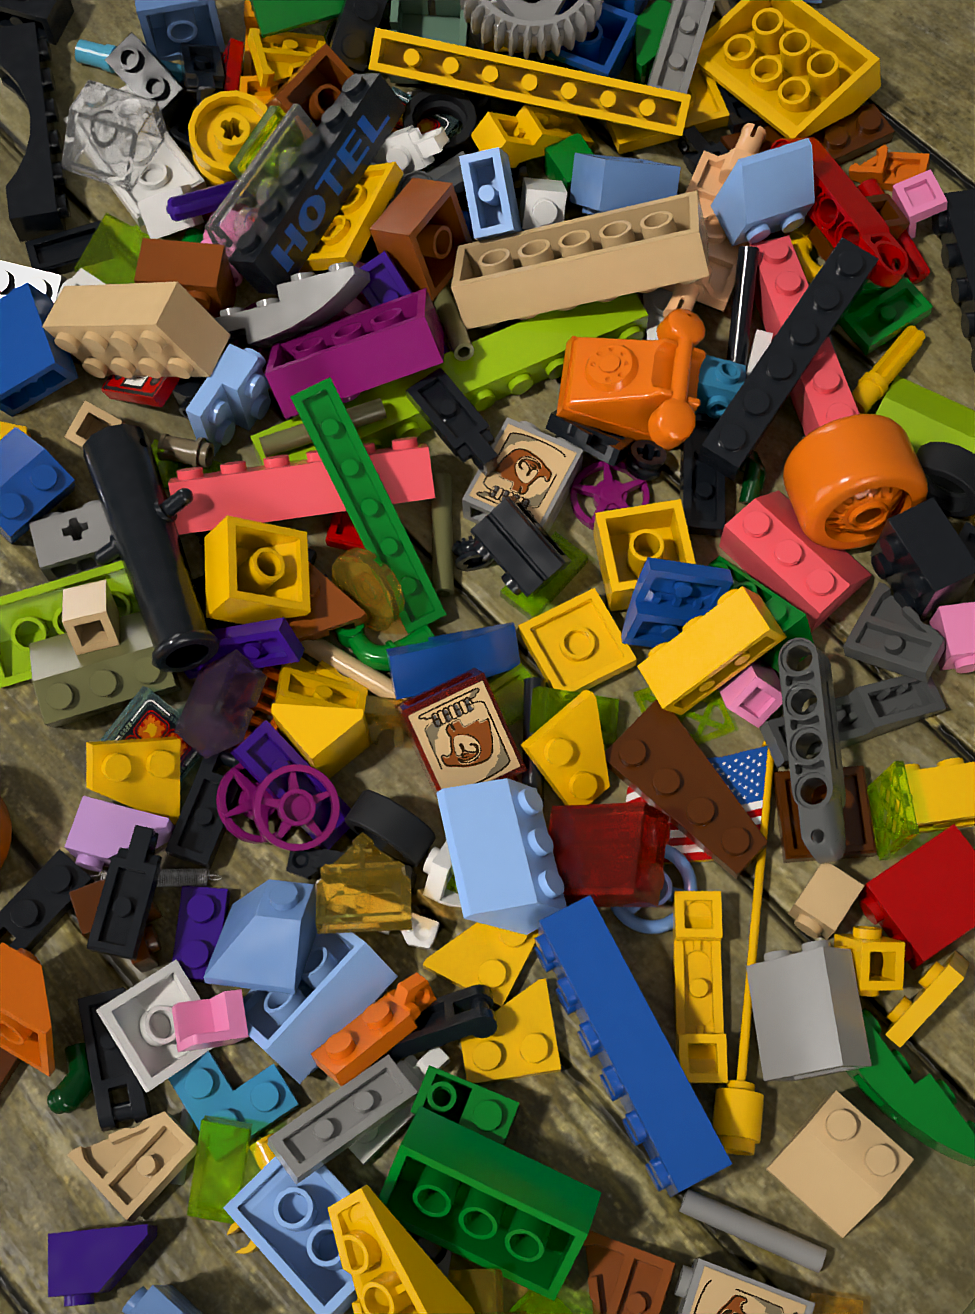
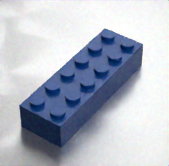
(631, 1048)

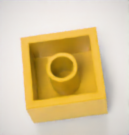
(633, 534)

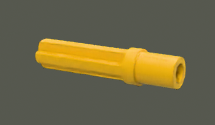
(875, 383)

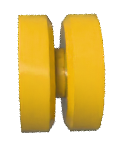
(219, 131)

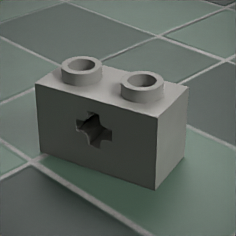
(58, 541)

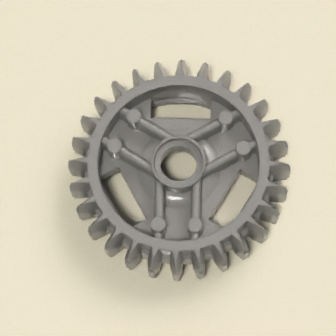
(531, 25)

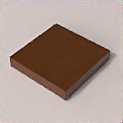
(856, 812)

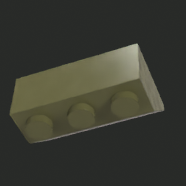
(98, 681)

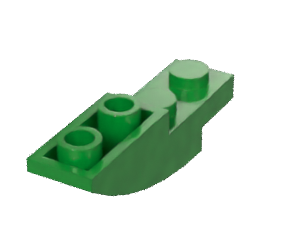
(919, 1107)

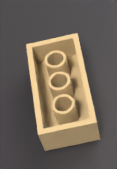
(136, 330)

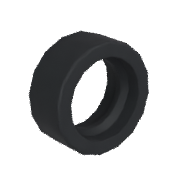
(448, 102)
(949, 477)
(391, 828)

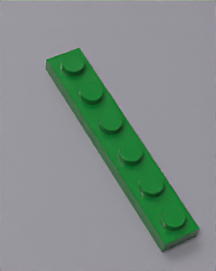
(366, 499)

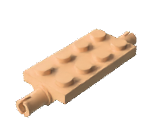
(708, 180)

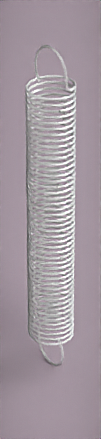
(175, 873)

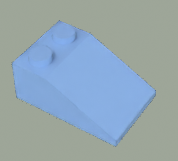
(296, 1232)

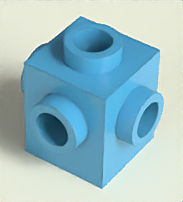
(718, 385)

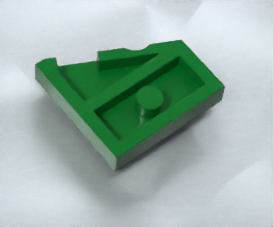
(884, 313)

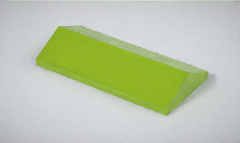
(928, 415)
(37, 615)

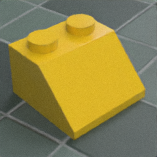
(255, 572)

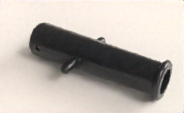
(149, 545)

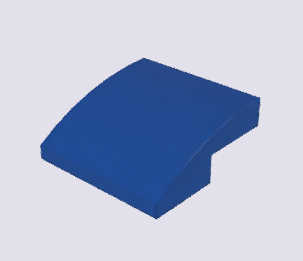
(669, 597)

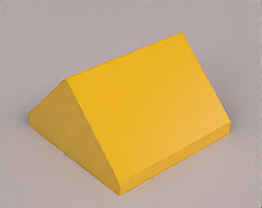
(323, 735)

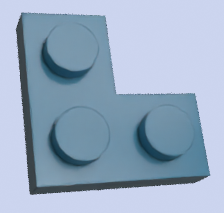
(208, 1092)

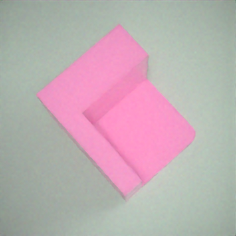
(919, 198)
(753, 693)
(210, 1021)

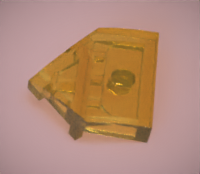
(363, 892)

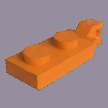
(374, 1031)

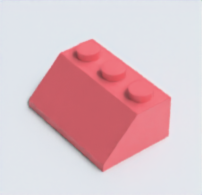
(778, 554)

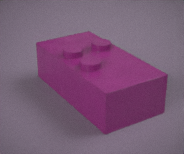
(359, 350)

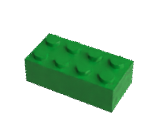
(488, 1203)

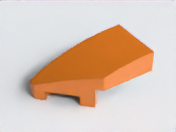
(890, 167)

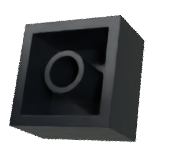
(923, 559)

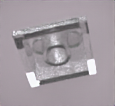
(112, 135)

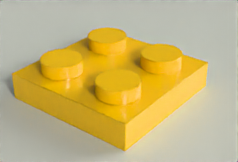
(577, 644)

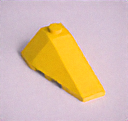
(387, 1263)

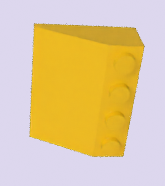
(789, 65)

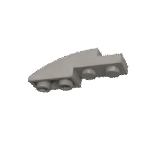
(301, 306)

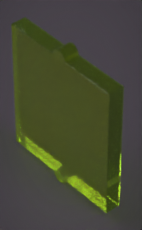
(113, 251)

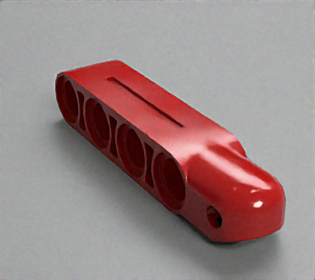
(846, 213)

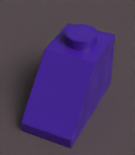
(93, 1260)

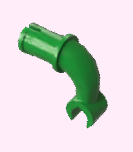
(375, 654)

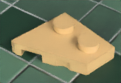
(137, 1162)

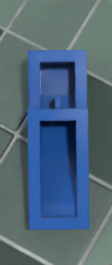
(443, 657)

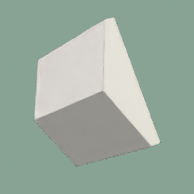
(144, 1025)

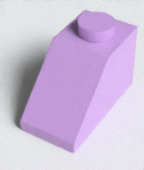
(105, 827)

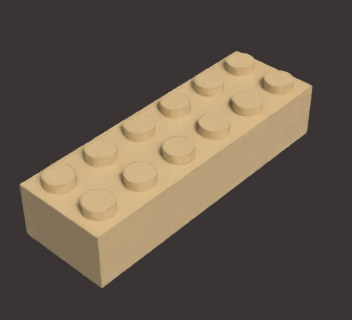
(581, 261)

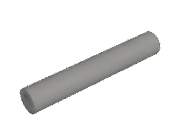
(753, 1230)

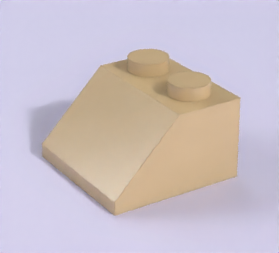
(839, 1164)

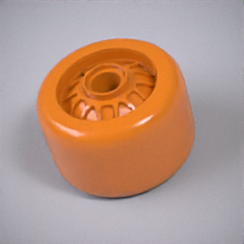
(852, 480)

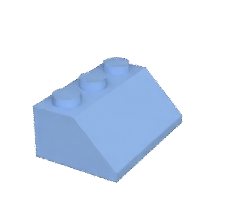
(501, 854)
(335, 988)

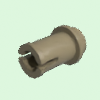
(186, 451)

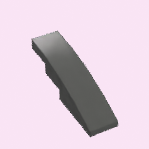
(865, 714)

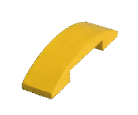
(698, 986)

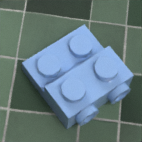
(230, 396)

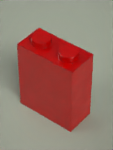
(925, 896)

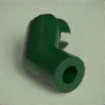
(753, 479)
(76, 1084)

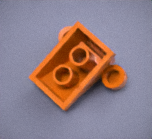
(636, 384)

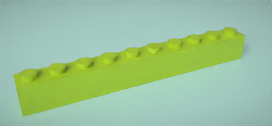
(500, 366)

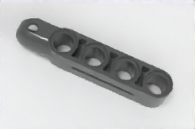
(825, 819)

